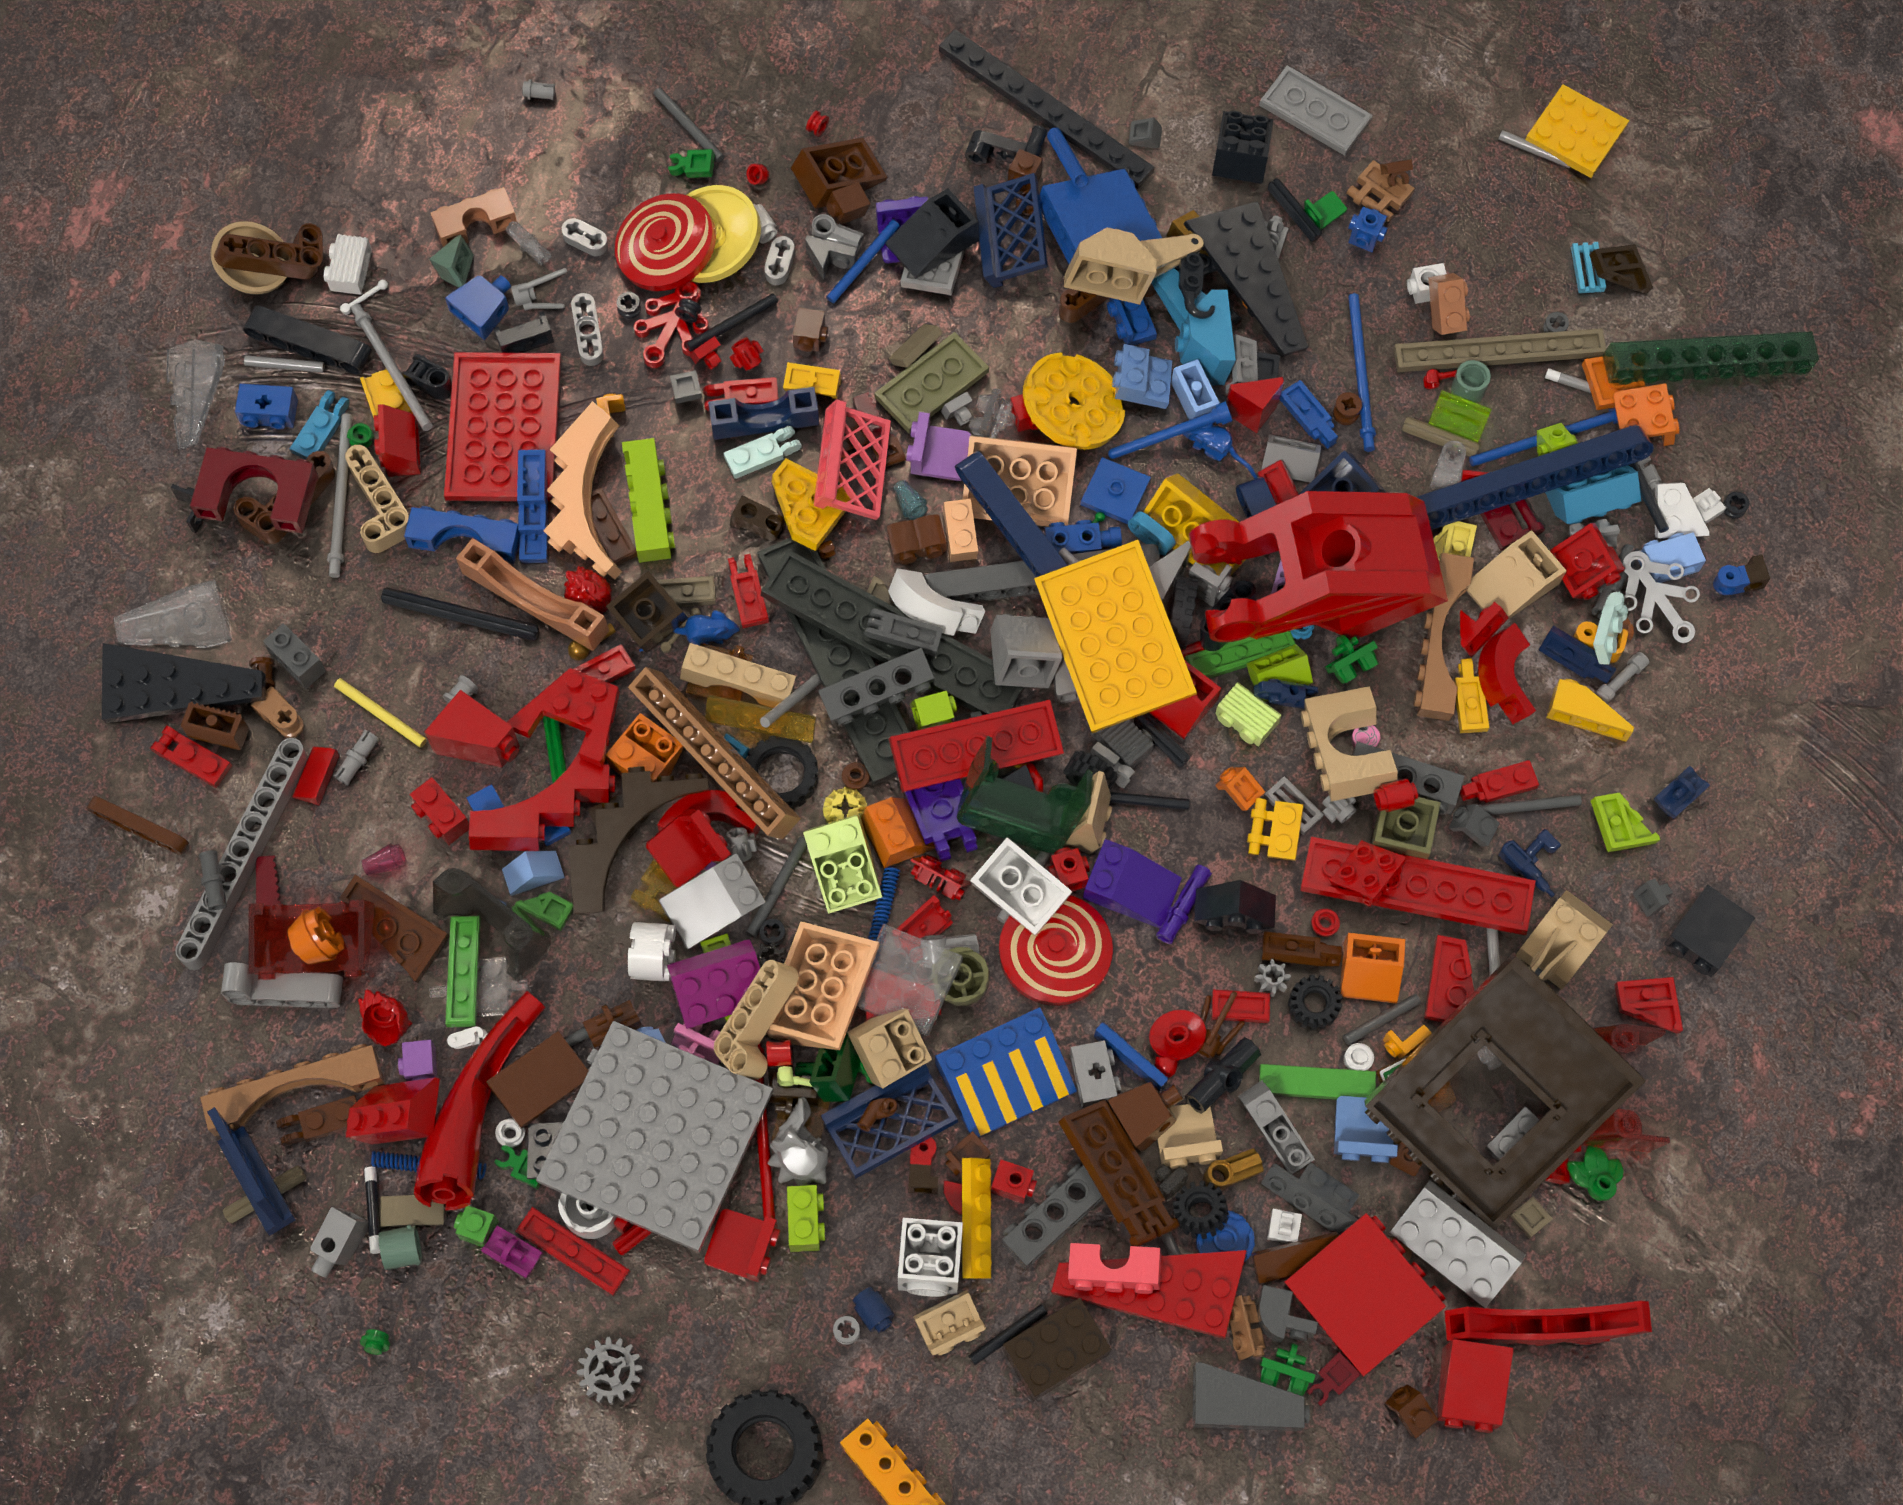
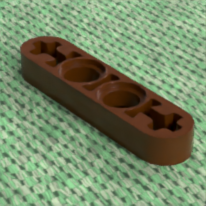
(137, 825)

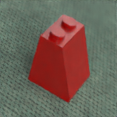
(472, 733)
(1473, 1384)

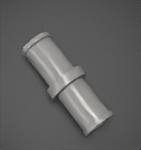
(356, 757)

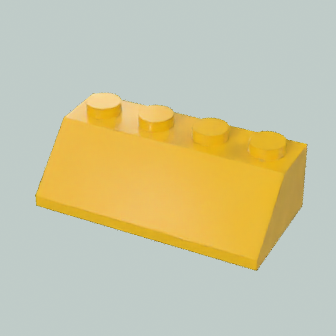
(1183, 507)

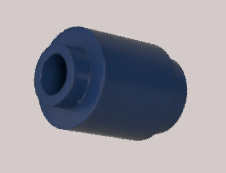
(873, 1310)

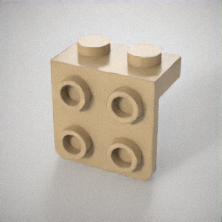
(1189, 1139)

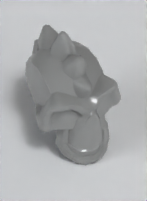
(797, 1151)

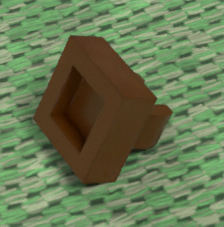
(1397, 168)

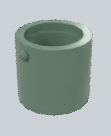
(1471, 381)
(400, 1247)

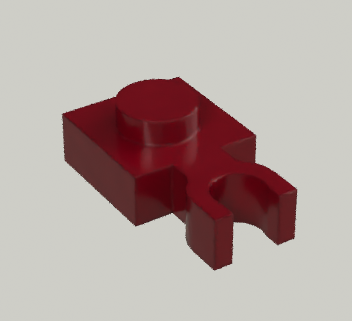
(1337, 1375)

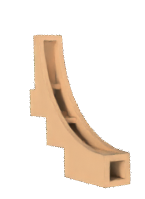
(578, 455)

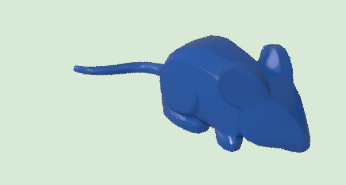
(1216, 443)
(707, 629)

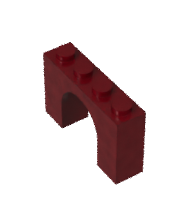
(226, 469)

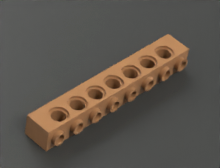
(714, 753)

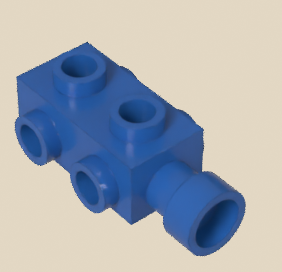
(1073, 536)

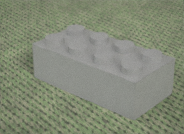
(1457, 1244)

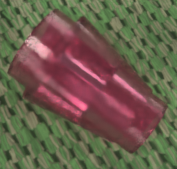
(384, 860)

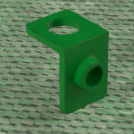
(1325, 209)

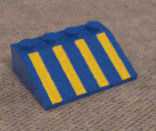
(1005, 1073)

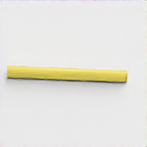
(380, 712)

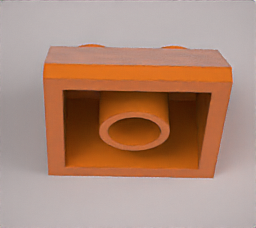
(894, 831)

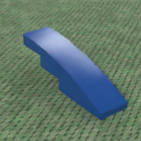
(532, 506)

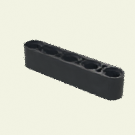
(307, 340)

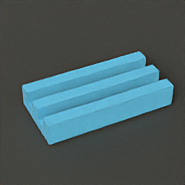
(1586, 249)

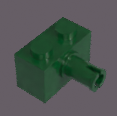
(832, 1072)

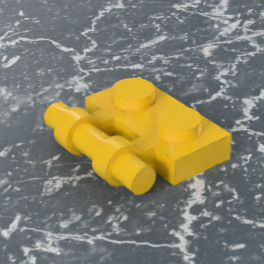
(1284, 830)

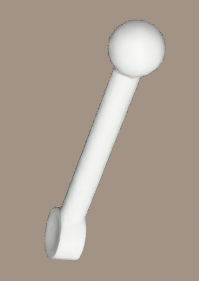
(346, 308)

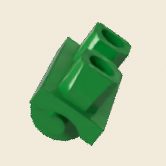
(1363, 654)
(1299, 1379)

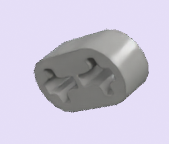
(586, 234)
(775, 259)

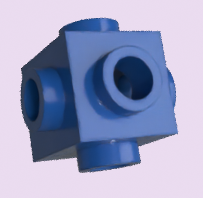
(1367, 229)

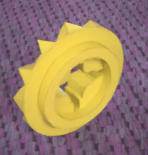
(836, 800)

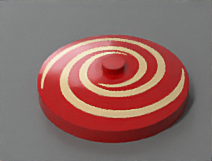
(665, 242)
(1063, 959)

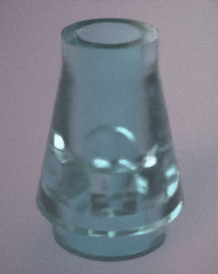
(911, 502)

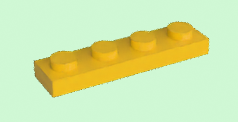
(976, 1218)

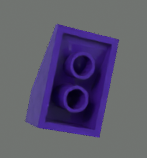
(1131, 884)

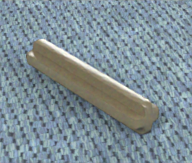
(1437, 435)
(284, 1182)

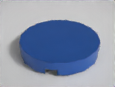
(1234, 1237)

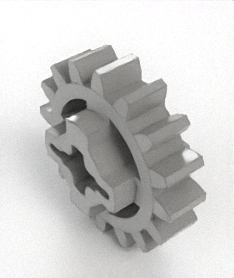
(597, 1377)

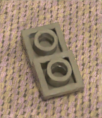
(407, 1210)

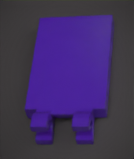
(936, 816)

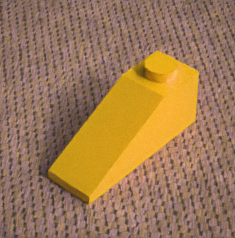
(1584, 709)

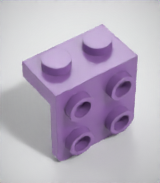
(936, 449)

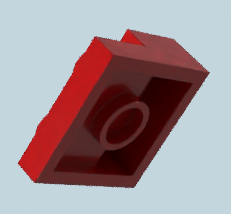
(1587, 562)

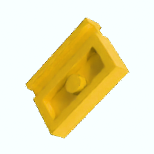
(383, 390)

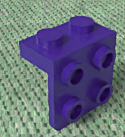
(900, 212)

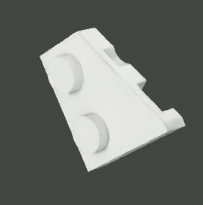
(1678, 510)

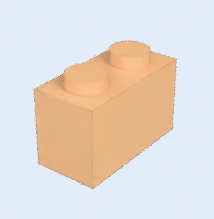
(960, 530)

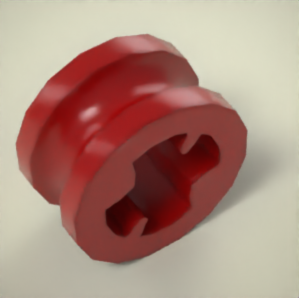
(817, 123)

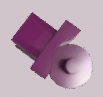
(512, 1252)

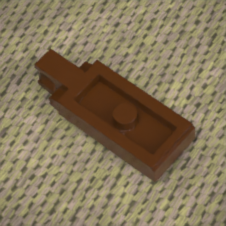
(1299, 950)

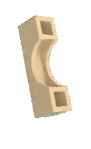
(712, 667)

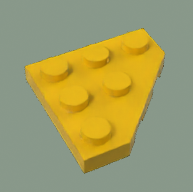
(796, 494)

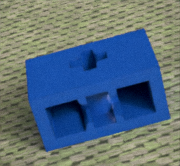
(266, 406)

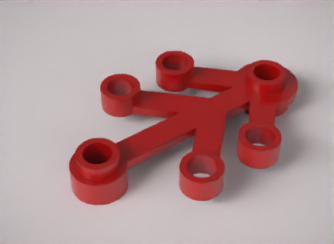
(671, 323)

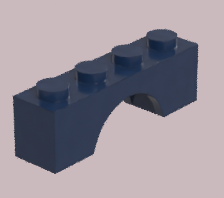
(735, 419)

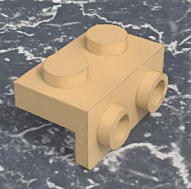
(949, 1323)

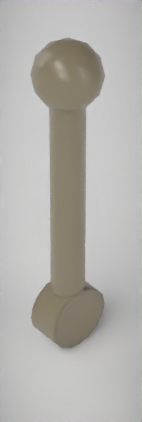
(666, 646)

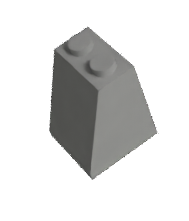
(1024, 651)

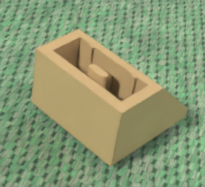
(889, 1047)

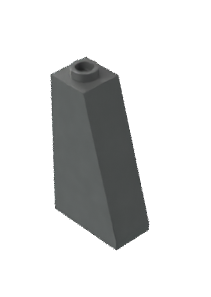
(1239, 1402)

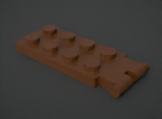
(1118, 1172)

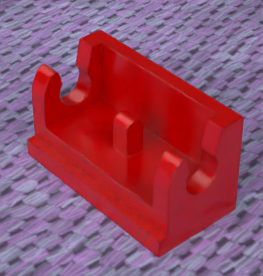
(927, 920)

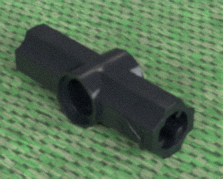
(1223, 1075)

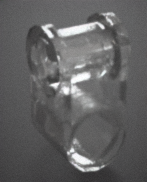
(1448, 470)

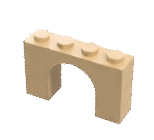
(1345, 774)

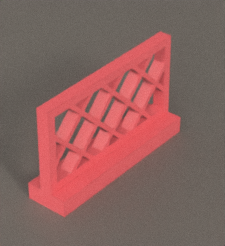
(831, 455)

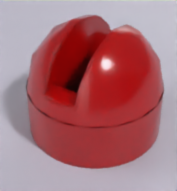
(755, 171)
(1166, 1066)

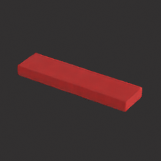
(573, 1251)

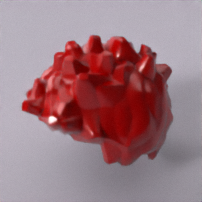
(588, 588)
(383, 1018)

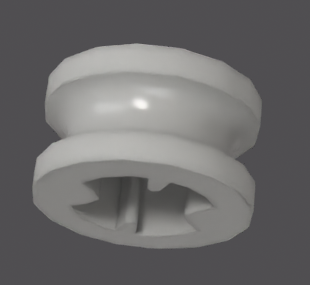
(854, 1326)

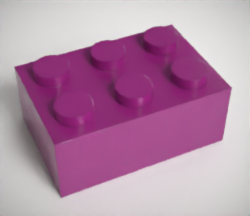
(713, 982)

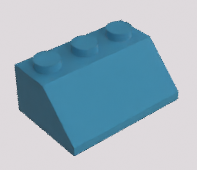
(1596, 495)

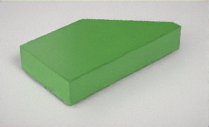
(548, 909)

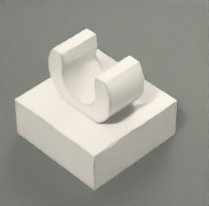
(1709, 505)
(1284, 1226)

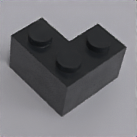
(1235, 905)

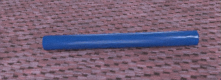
(863, 261)

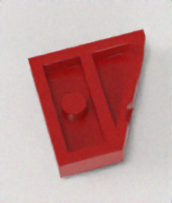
(1650, 1002)

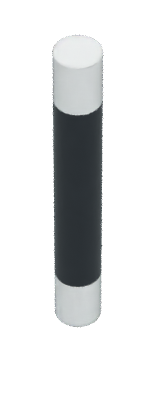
(372, 1208)

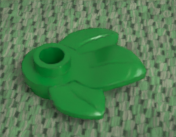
(1597, 1169)

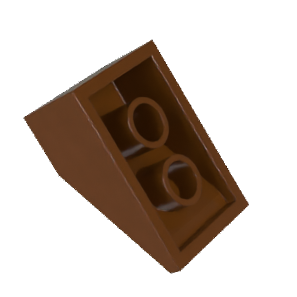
(835, 166)

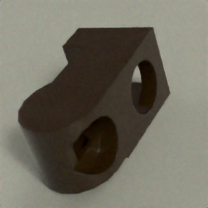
(757, 519)

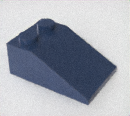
(1344, 475)

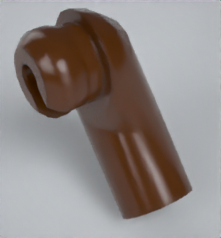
(877, 1110)

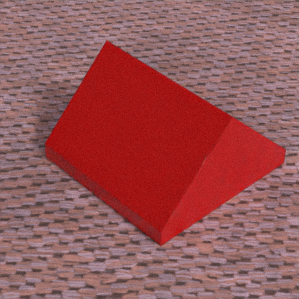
(1254, 401)

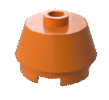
(314, 937)

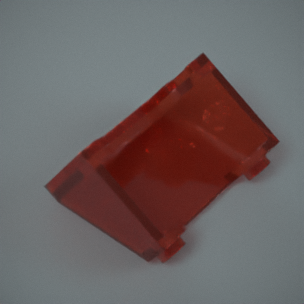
(271, 948)

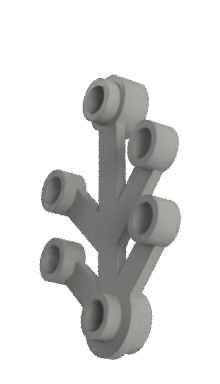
(1656, 592)

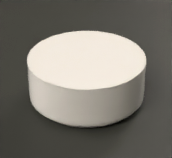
(1358, 1057)

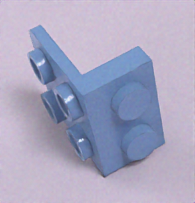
(1358, 1135)

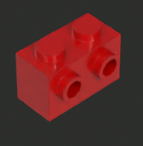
(440, 811)

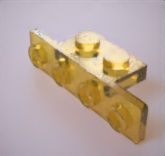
(748, 716)

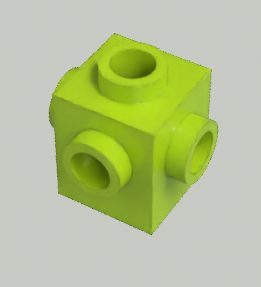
(1554, 439)

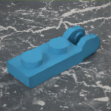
(319, 426)

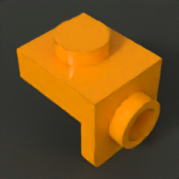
(611, 403)
(1400, 1049)

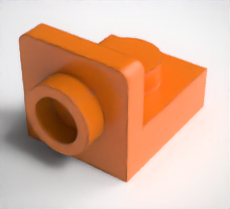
(1240, 786)

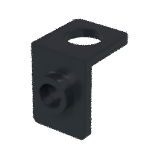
(186, 496)

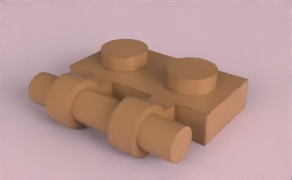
(1377, 184)

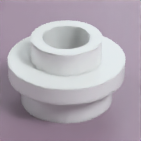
(505, 1125)

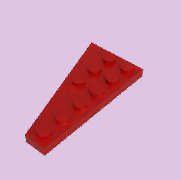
(1193, 1292)

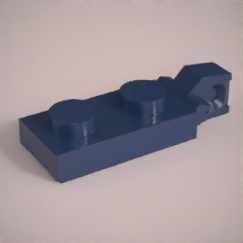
(1575, 655)

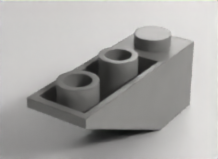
(1276, 1127)

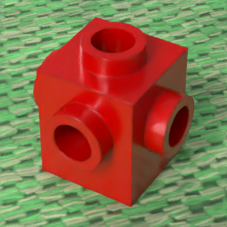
(1070, 868)

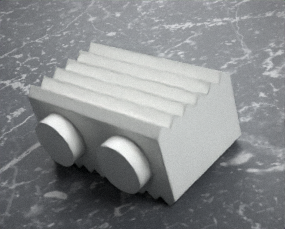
(348, 264)

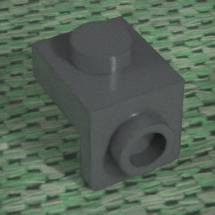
(1474, 823)

